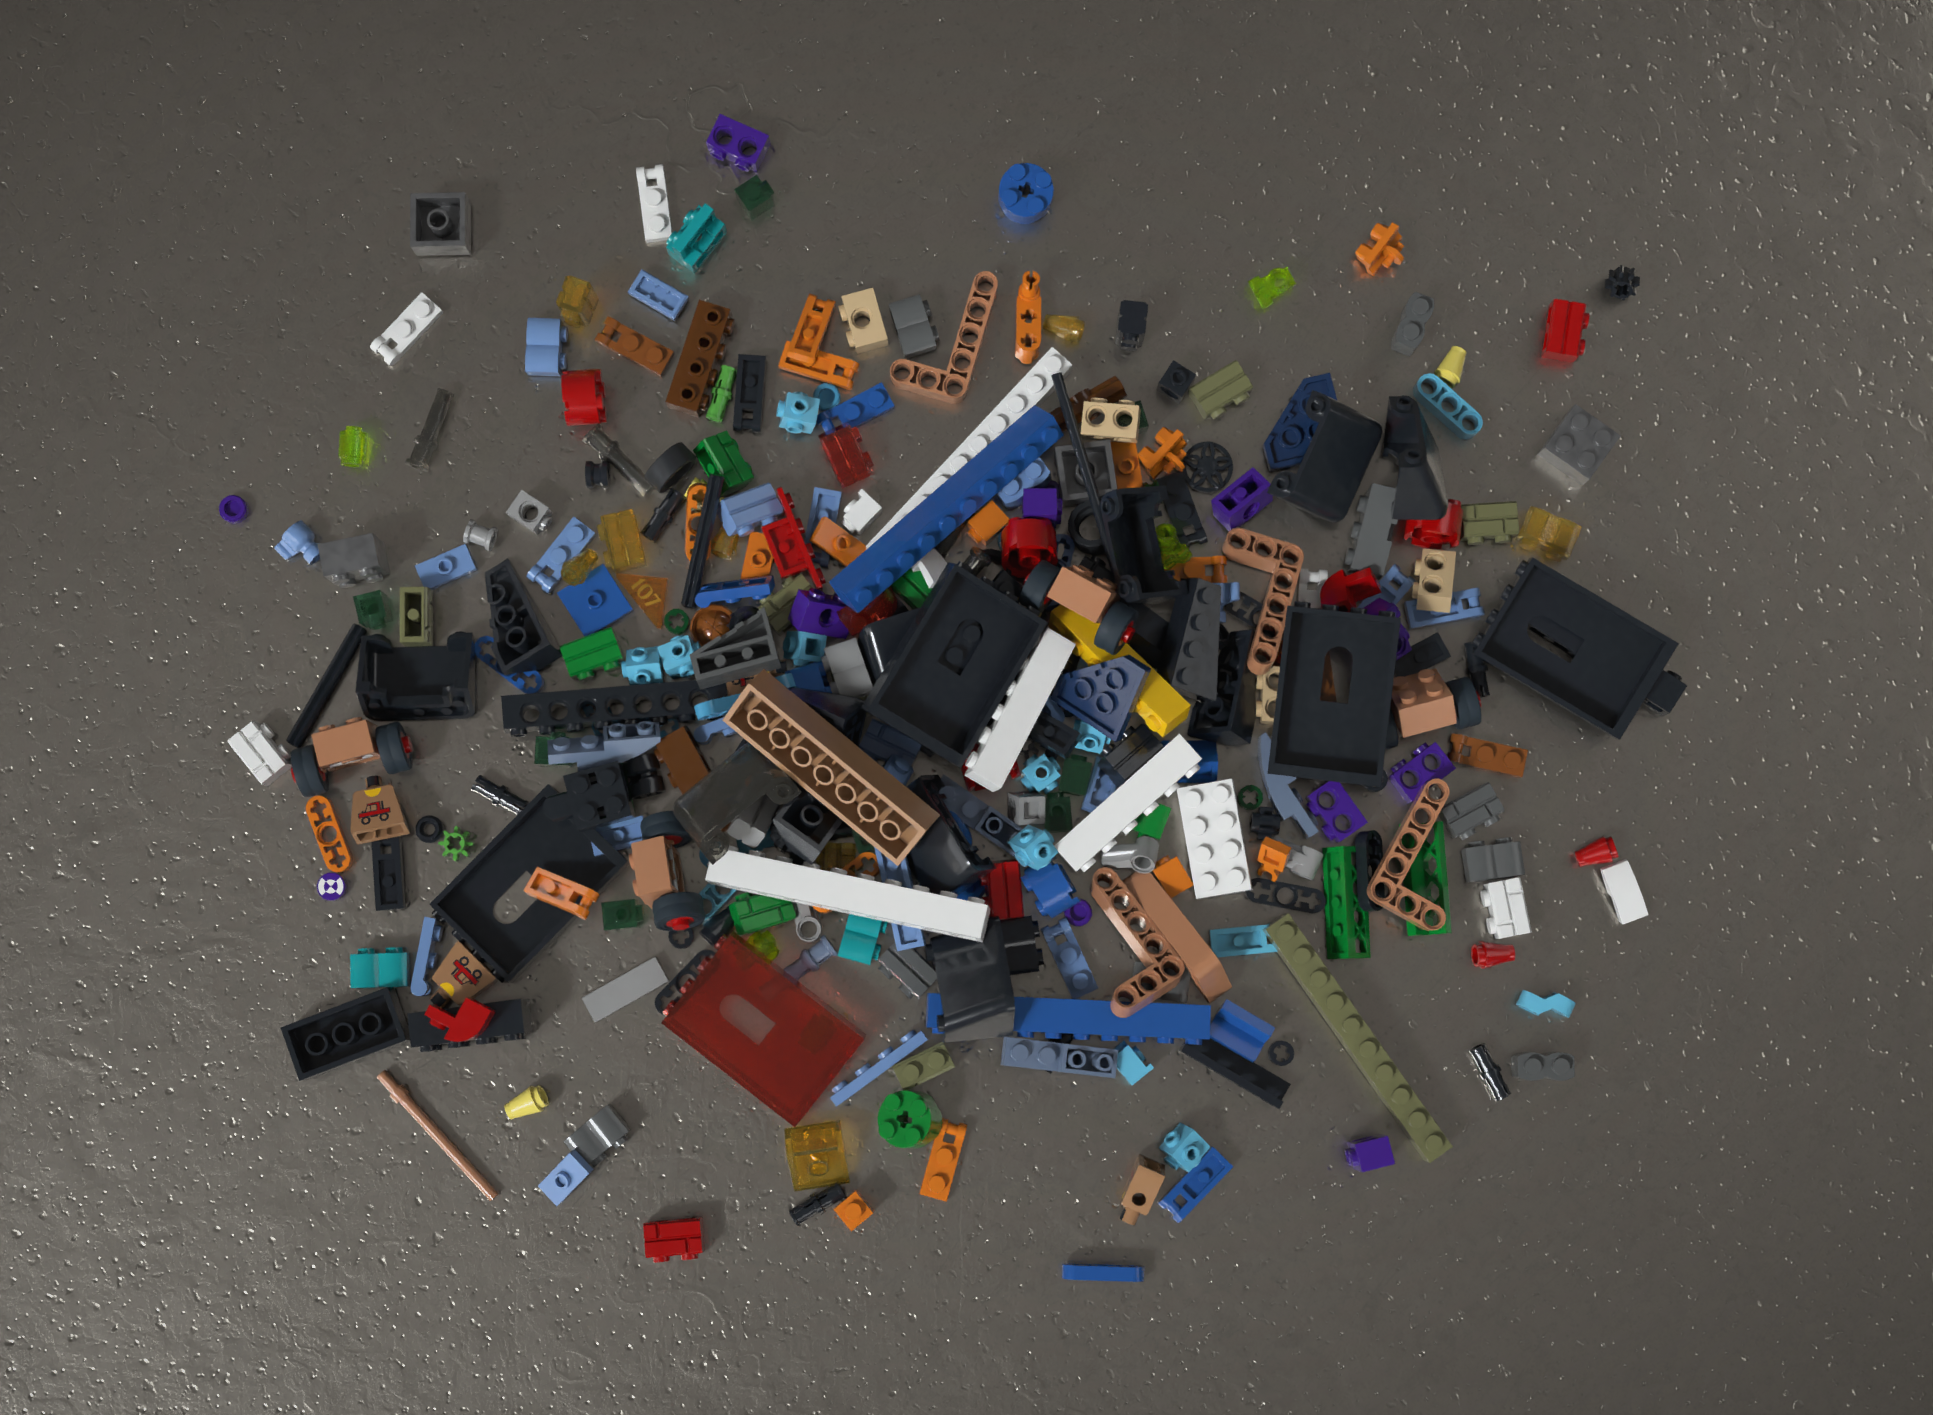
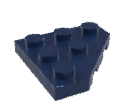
(1294, 429)
(1103, 693)

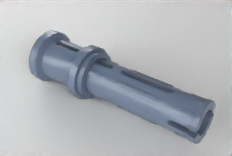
(812, 958)

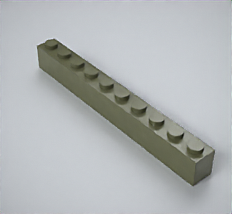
(1357, 1038)

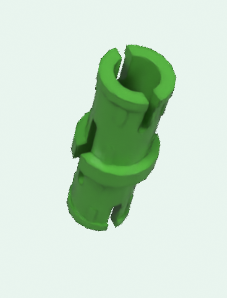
(721, 393)

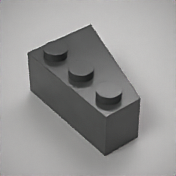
(1372, 531)
(737, 653)

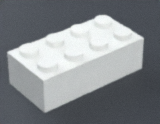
(1214, 839)

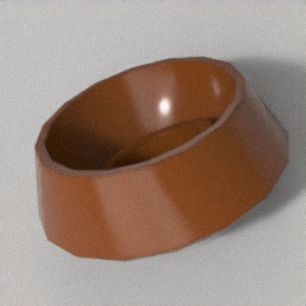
(709, 623)

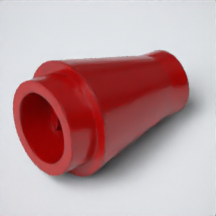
(1597, 852)
(1491, 954)

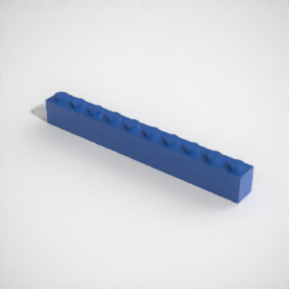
(946, 508)
(1096, 1018)

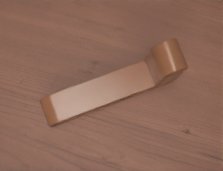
(961, 349)
(1275, 595)
(1406, 857)
(1138, 941)
(1189, 945)

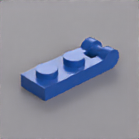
(859, 408)
(735, 590)
(1196, 1184)

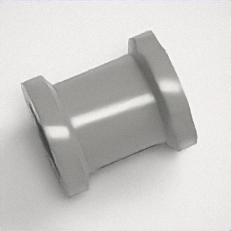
(480, 535)

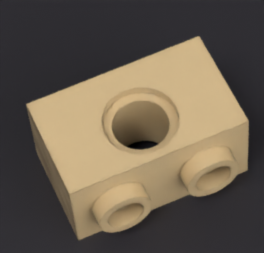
(858, 305)

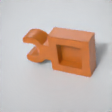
(1273, 857)

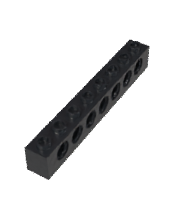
(573, 700)

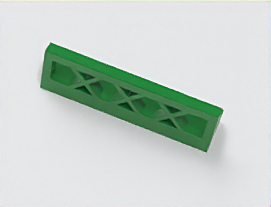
(1421, 879)
(1341, 904)

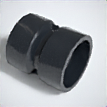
(644, 776)

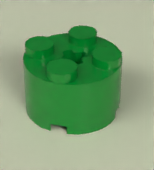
(894, 1122)

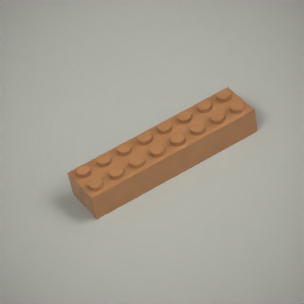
(830, 767)

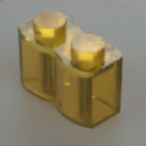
(1548, 533)

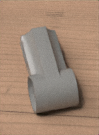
(1138, 856)
(1302, 859)
(805, 914)

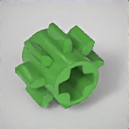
(464, 843)

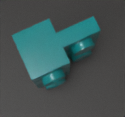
(683, 244)

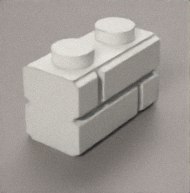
(260, 752)
(1506, 908)

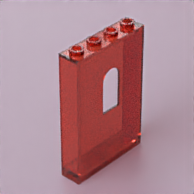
(796, 1055)

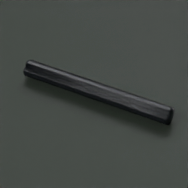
(702, 540)
(326, 686)

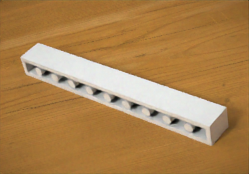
(1030, 391)
(851, 894)

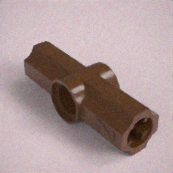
(1110, 389)

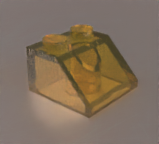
(816, 1155)

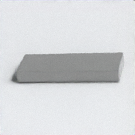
(625, 989)

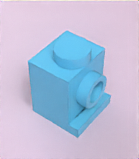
(1131, 1063)

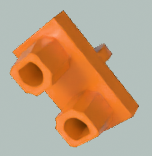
(1385, 250)
(1167, 456)

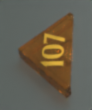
(648, 594)

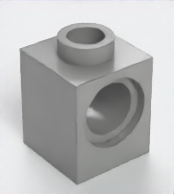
(522, 504)
(1026, 808)

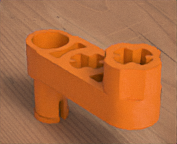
(1028, 334)

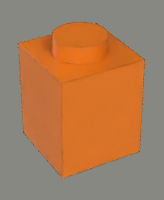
(987, 524)
(1171, 876)
(854, 1210)

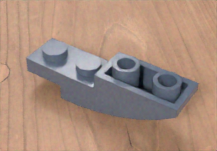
(617, 744)
(1282, 798)
(979, 816)
(1059, 1057)

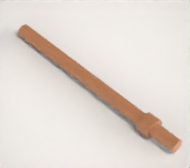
(401, 1095)

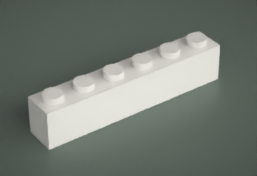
(1018, 711)
(1127, 803)

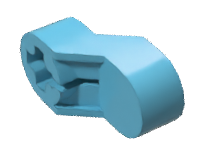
(1538, 1005)

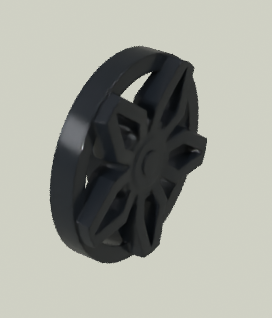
(1207, 467)

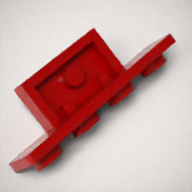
(788, 546)

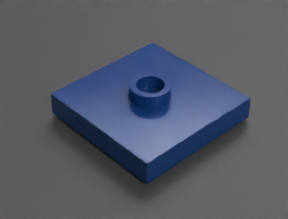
(595, 602)

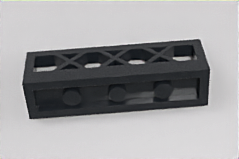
(1238, 1071)

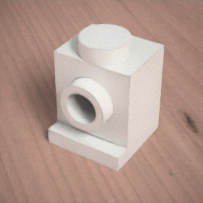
(861, 513)

